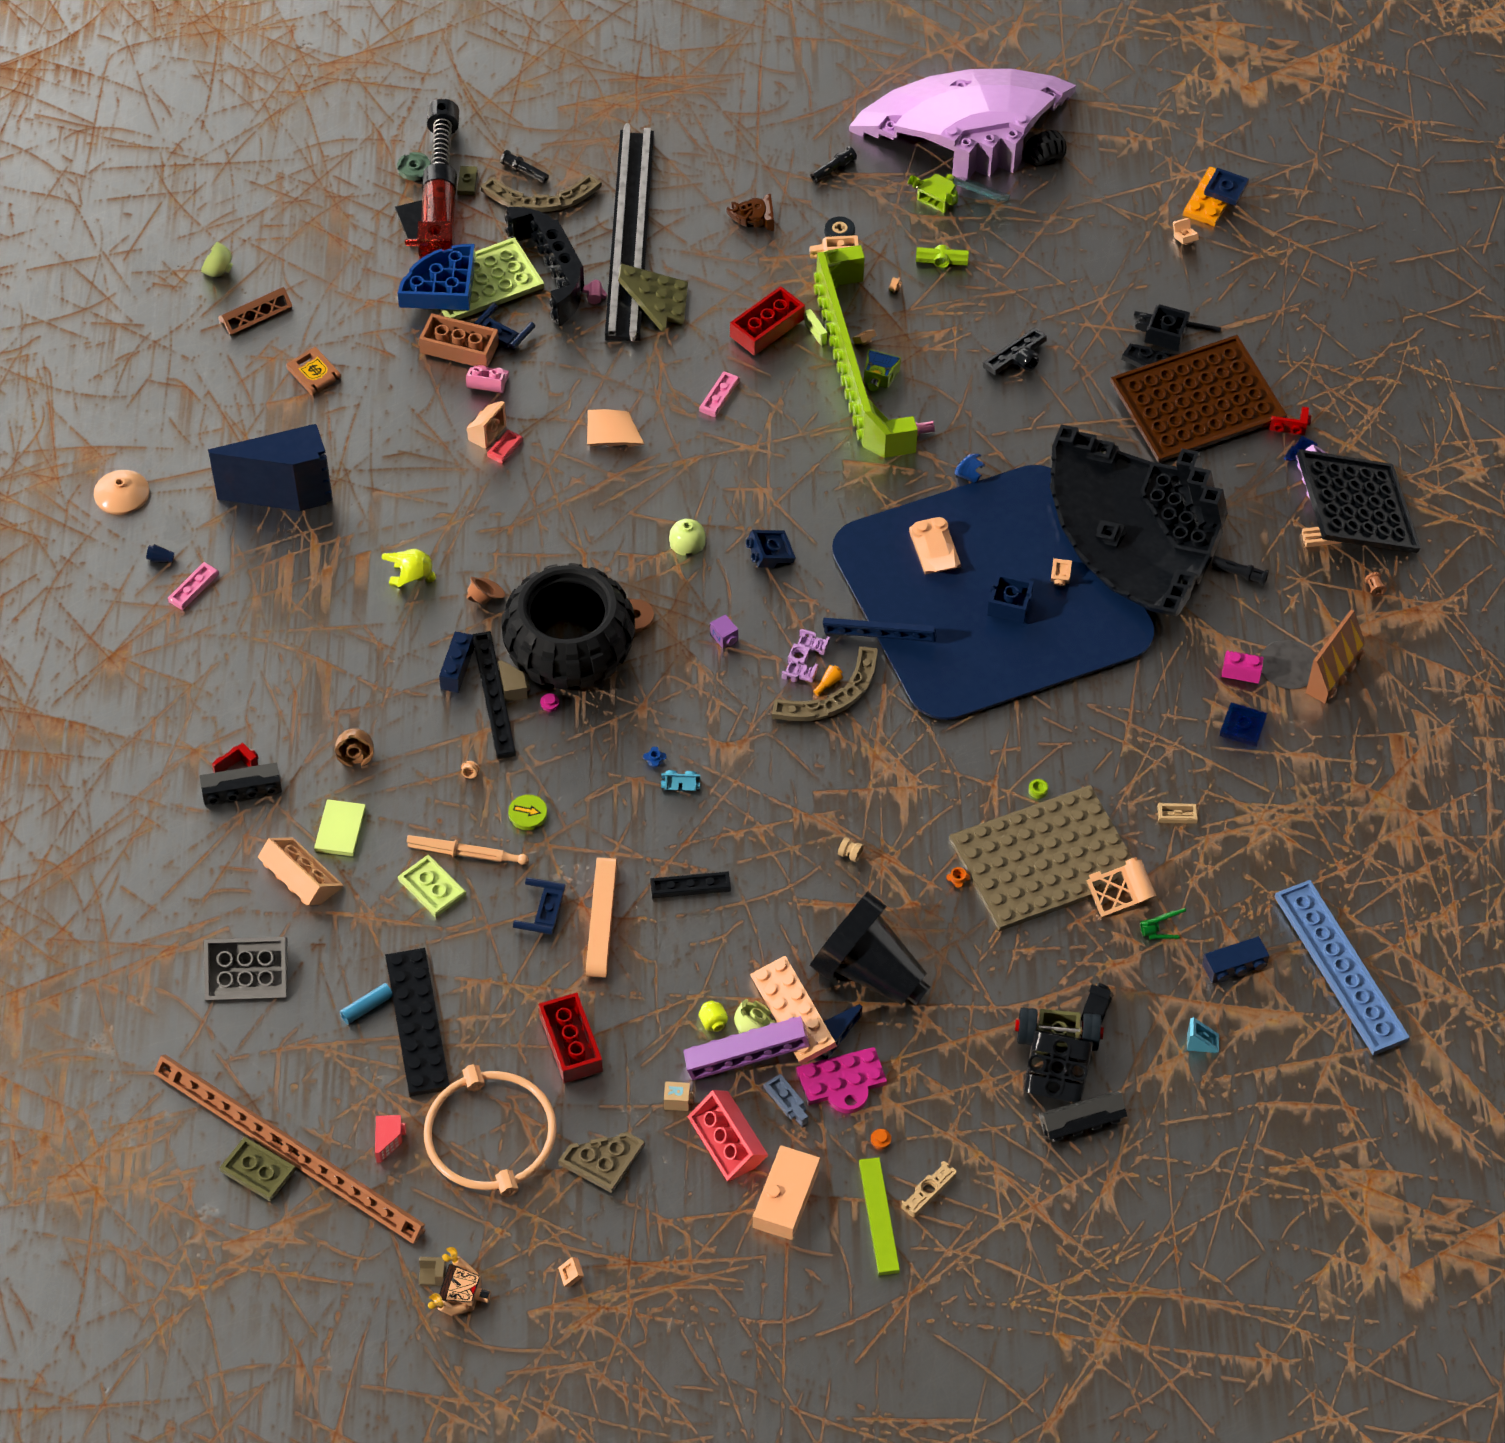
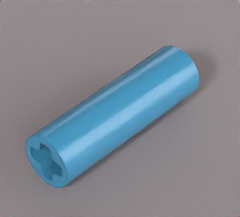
(366, 1003)

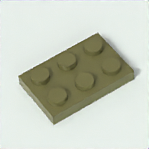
(257, 1169)

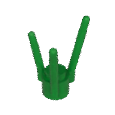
(1150, 926)

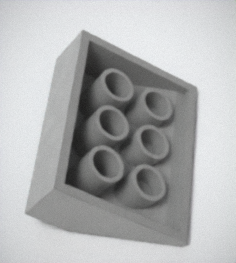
(245, 968)

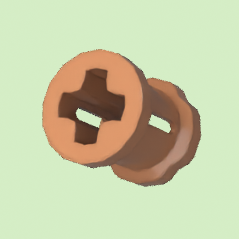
(1375, 584)

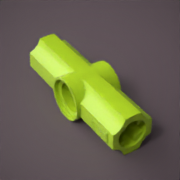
(942, 256)

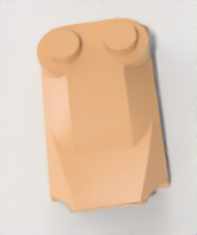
(934, 545)

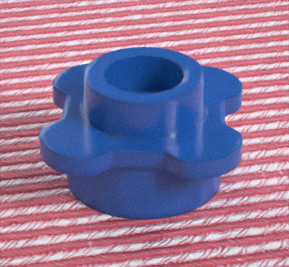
(654, 761)

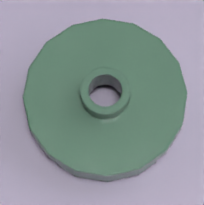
(412, 166)

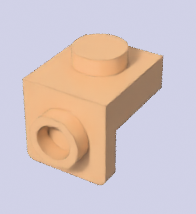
(1183, 231)
(1061, 572)

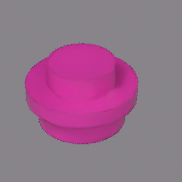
(549, 702)

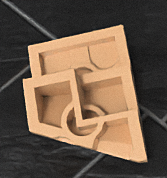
(612, 428)

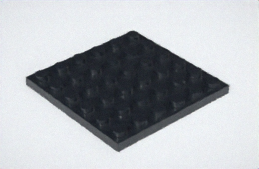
(1358, 501)

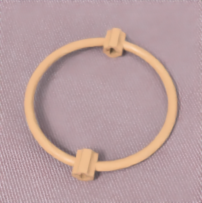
(505, 1179)

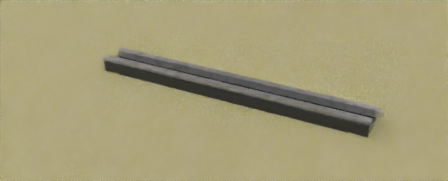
(629, 230)

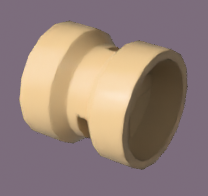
(850, 849)

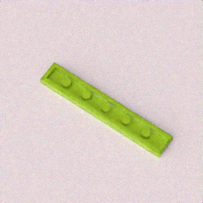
(879, 1216)

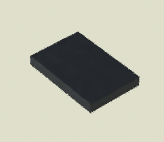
(409, 215)

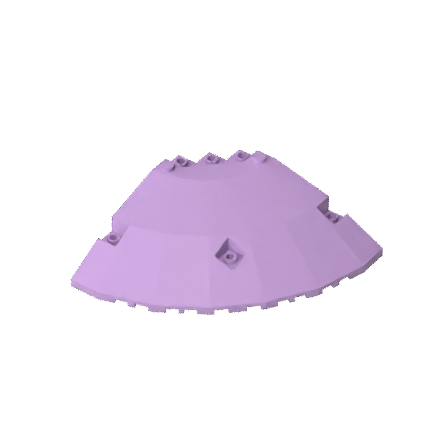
(970, 112)

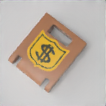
(316, 372)

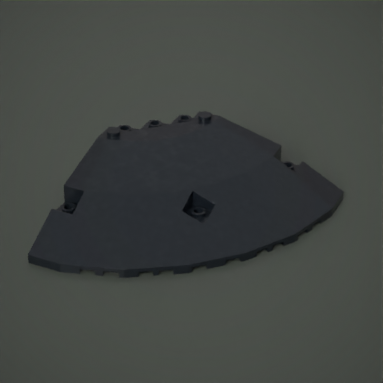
(1158, 515)

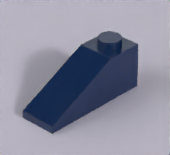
(841, 1025)

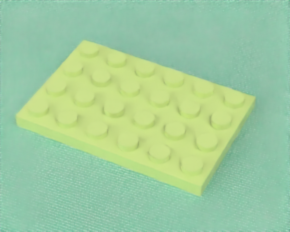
(499, 276)

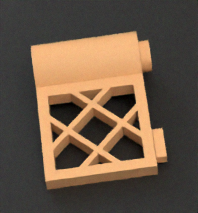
(1137, 885)

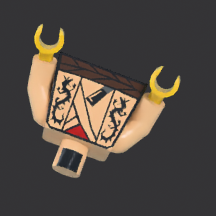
(460, 1287)

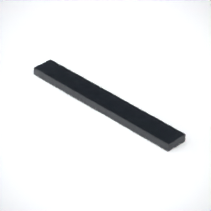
(494, 695)

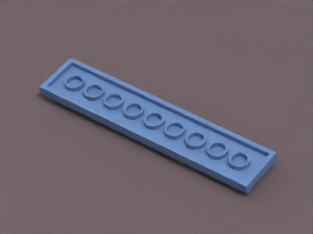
(1342, 967)

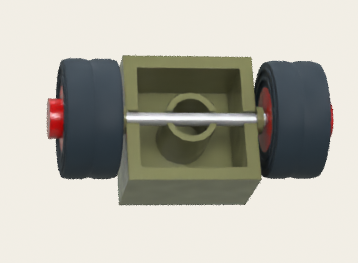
(1058, 1022)

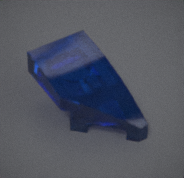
(1303, 444)

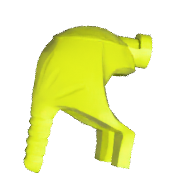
(413, 564)

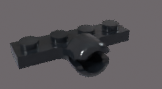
(1018, 352)

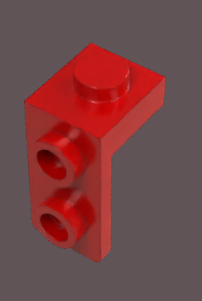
(1292, 426)
(236, 754)

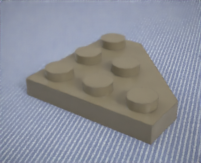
(603, 1159)

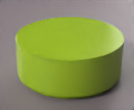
(1038, 788)

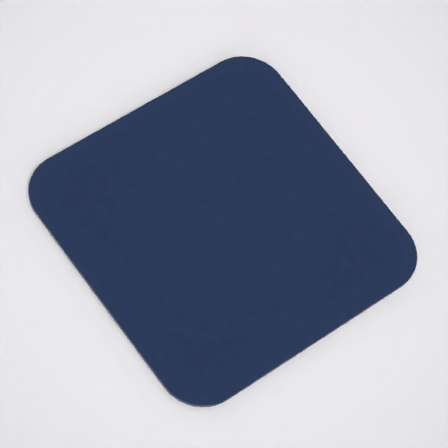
(979, 659)

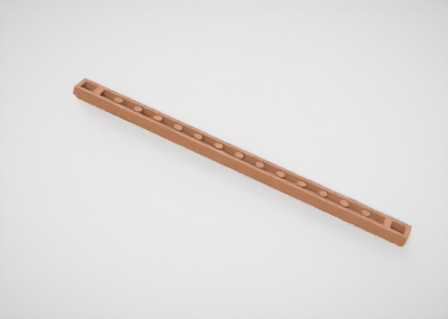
(307, 1161)

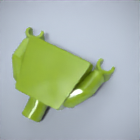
(936, 191)

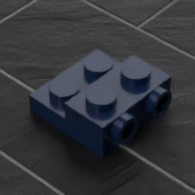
(770, 548)

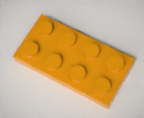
(1204, 207)

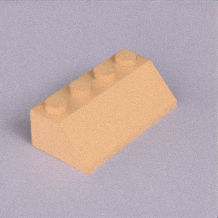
(299, 870)

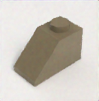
(513, 682)

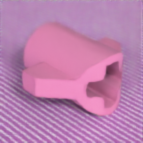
(594, 292)

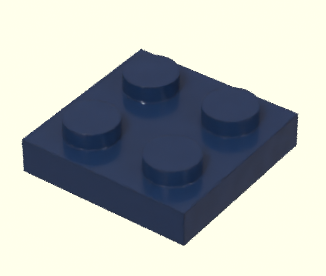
(1226, 186)

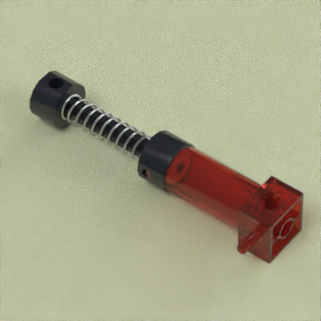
(439, 182)

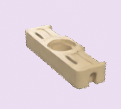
(920, 1198)

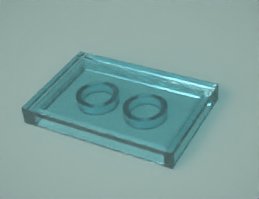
(981, 189)

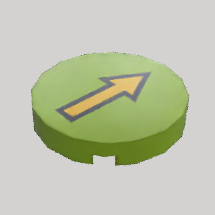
(527, 812)

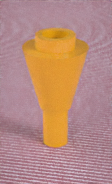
(832, 675)

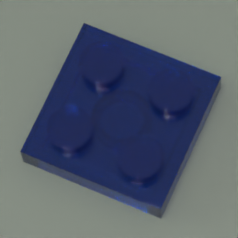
(1243, 724)

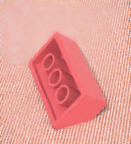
(727, 1135)

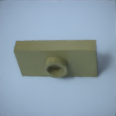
(467, 180)

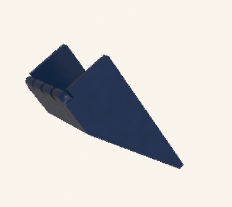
(274, 470)

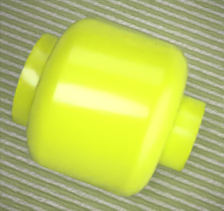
(713, 1016)

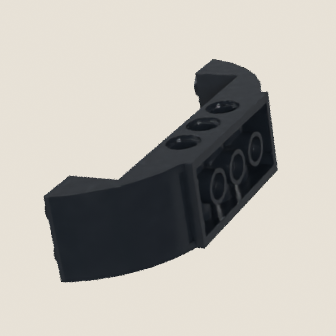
(557, 253)

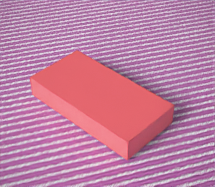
(504, 446)

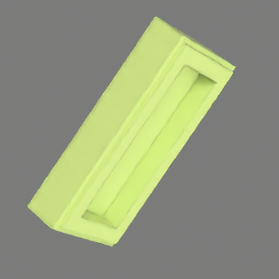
(815, 327)

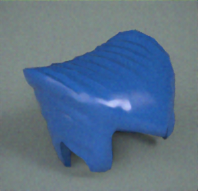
(968, 466)

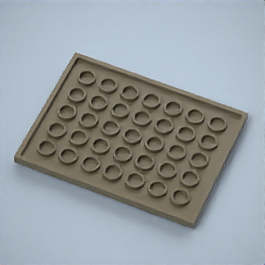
(1041, 856)

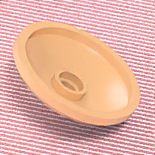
(121, 492)

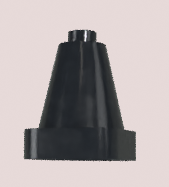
(872, 955)

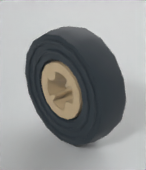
(839, 223)

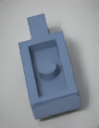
(787, 1099)

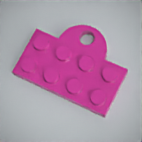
(842, 1079)

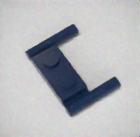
(507, 336)
(548, 907)

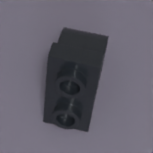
(1098, 1000)

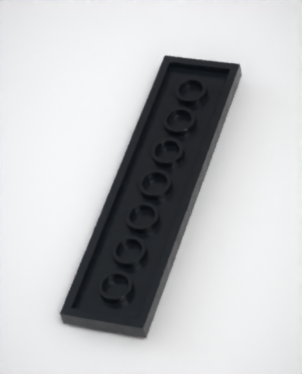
(417, 1022)

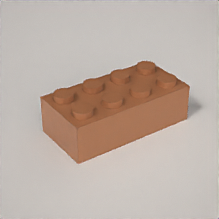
(458, 341)

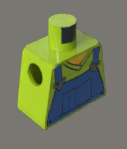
(880, 369)

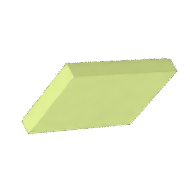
(340, 828)
(432, 885)

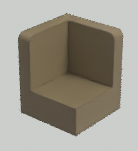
(432, 1271)

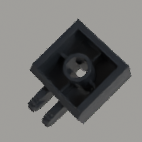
(1164, 327)

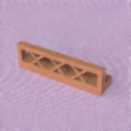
(253, 304)

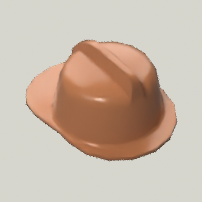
(484, 590)

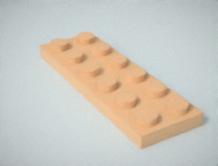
(789, 999)

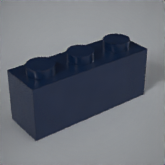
(456, 662)
(1235, 960)

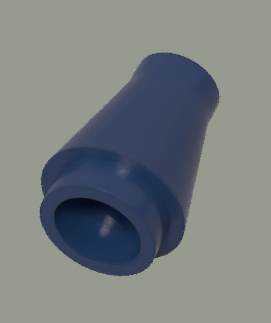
(158, 554)

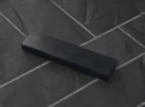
(690, 884)

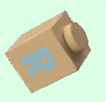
(677, 1096)

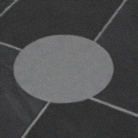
(1287, 664)

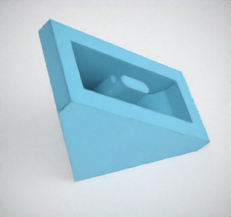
(1201, 1037)

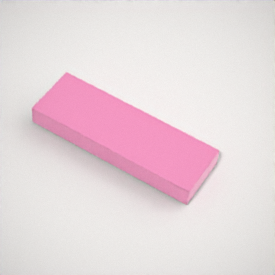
(719, 394)
(193, 586)

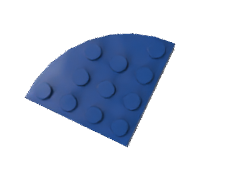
(440, 280)

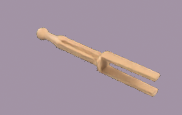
(455, 848)

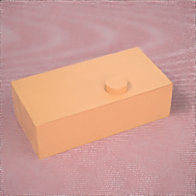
(786, 1192)

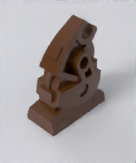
(753, 212)

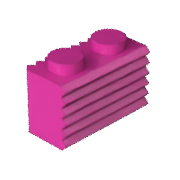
(1242, 667)

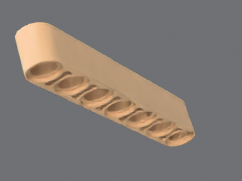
(601, 917)

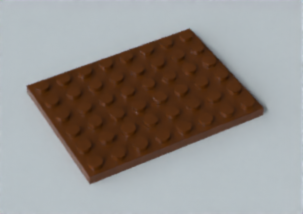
(1197, 398)

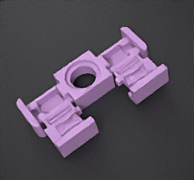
(804, 646)

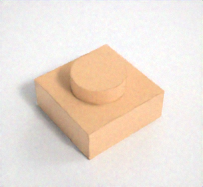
(864, 337)
(571, 1272)

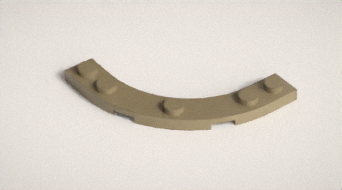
(542, 203)
(837, 701)

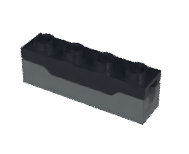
(240, 783)
(1083, 1115)

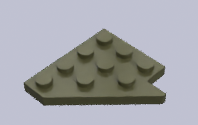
(658, 295)

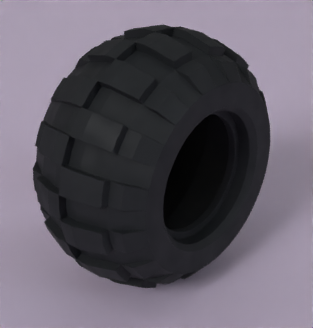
(568, 594)

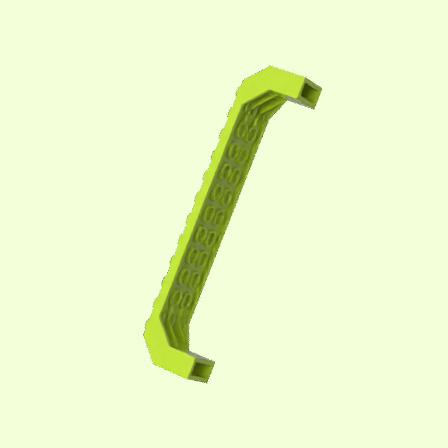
(874, 430)

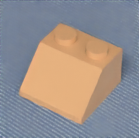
(487, 425)

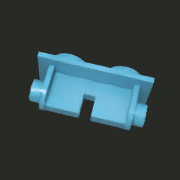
(687, 780)

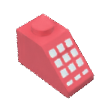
(388, 1135)

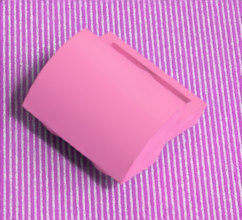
(487, 378)

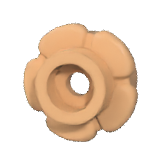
(895, 285)
(470, 769)

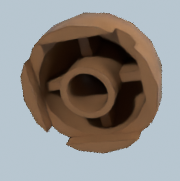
(354, 747)

